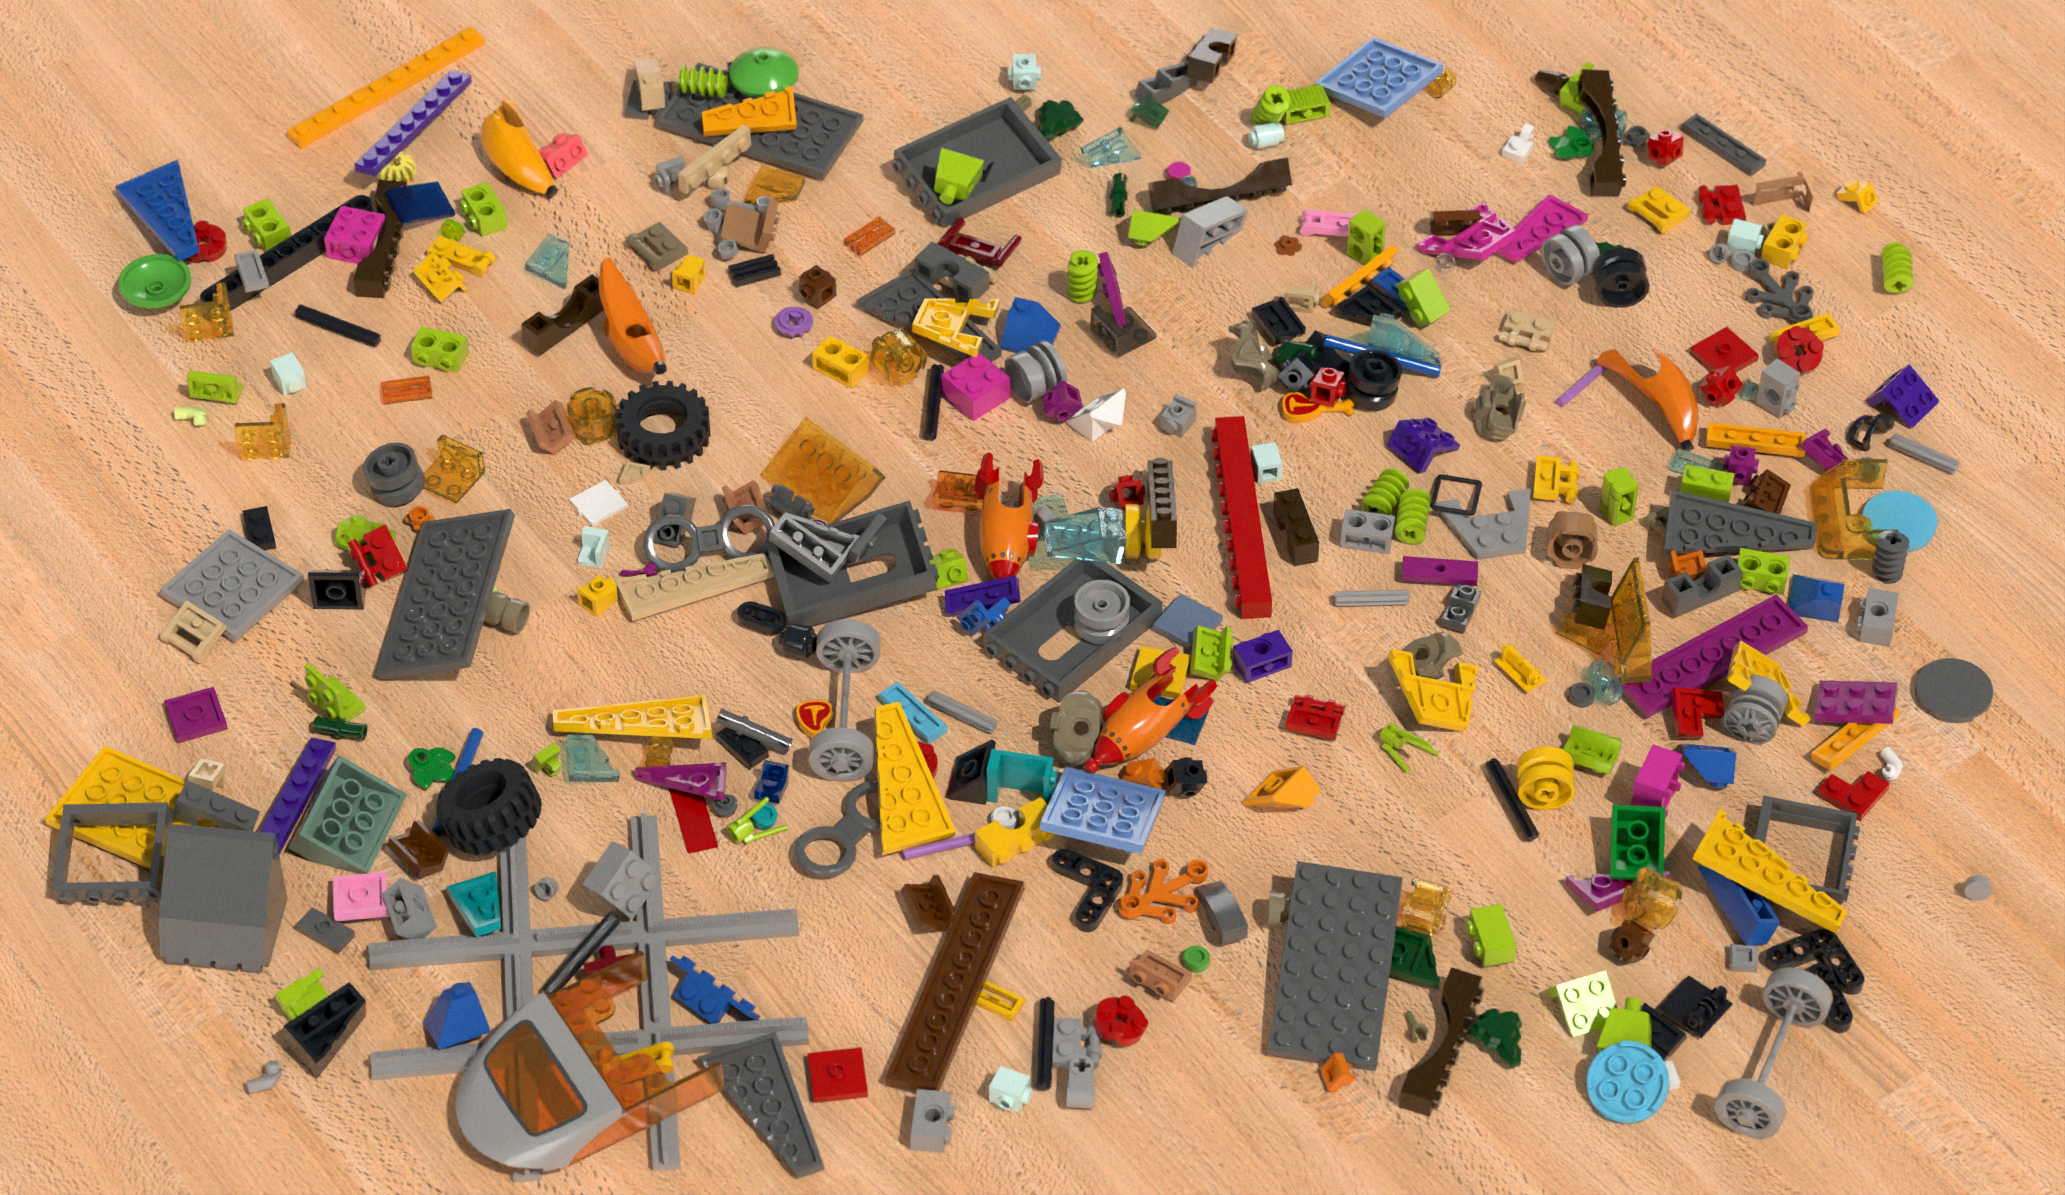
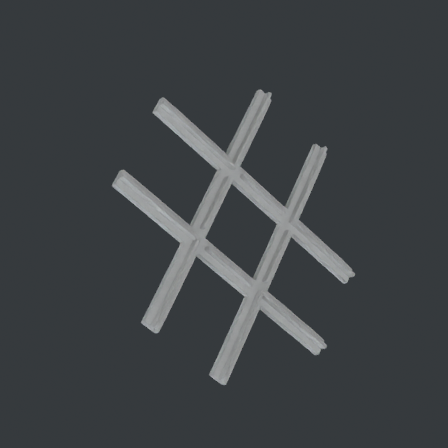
(648, 934)

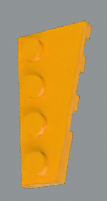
(762, 114)

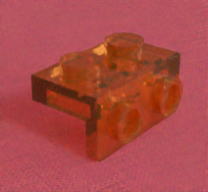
(956, 490)

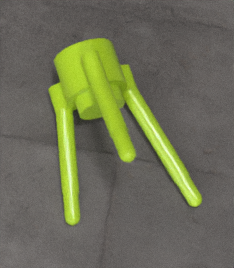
(1396, 738)
(741, 828)

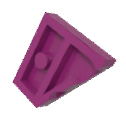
(1821, 450)

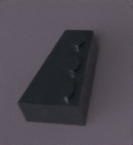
(325, 1028)

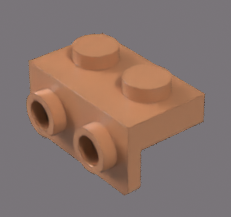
(551, 427)
(748, 495)
(1159, 975)

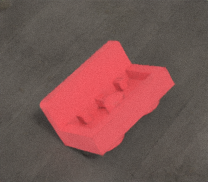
(563, 153)

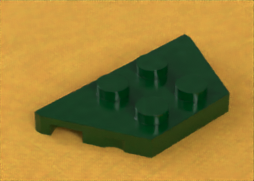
(1414, 958)

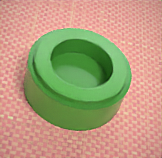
(1196, 959)

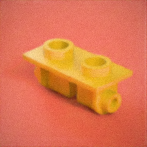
(1519, 668)

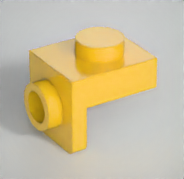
(1860, 192)

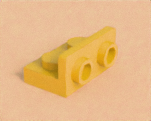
(438, 276)

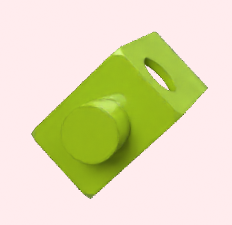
(957, 175)
(1626, 1025)

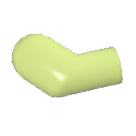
(191, 413)

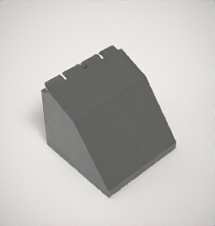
(220, 898)

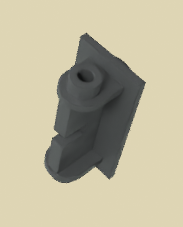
(782, 502)

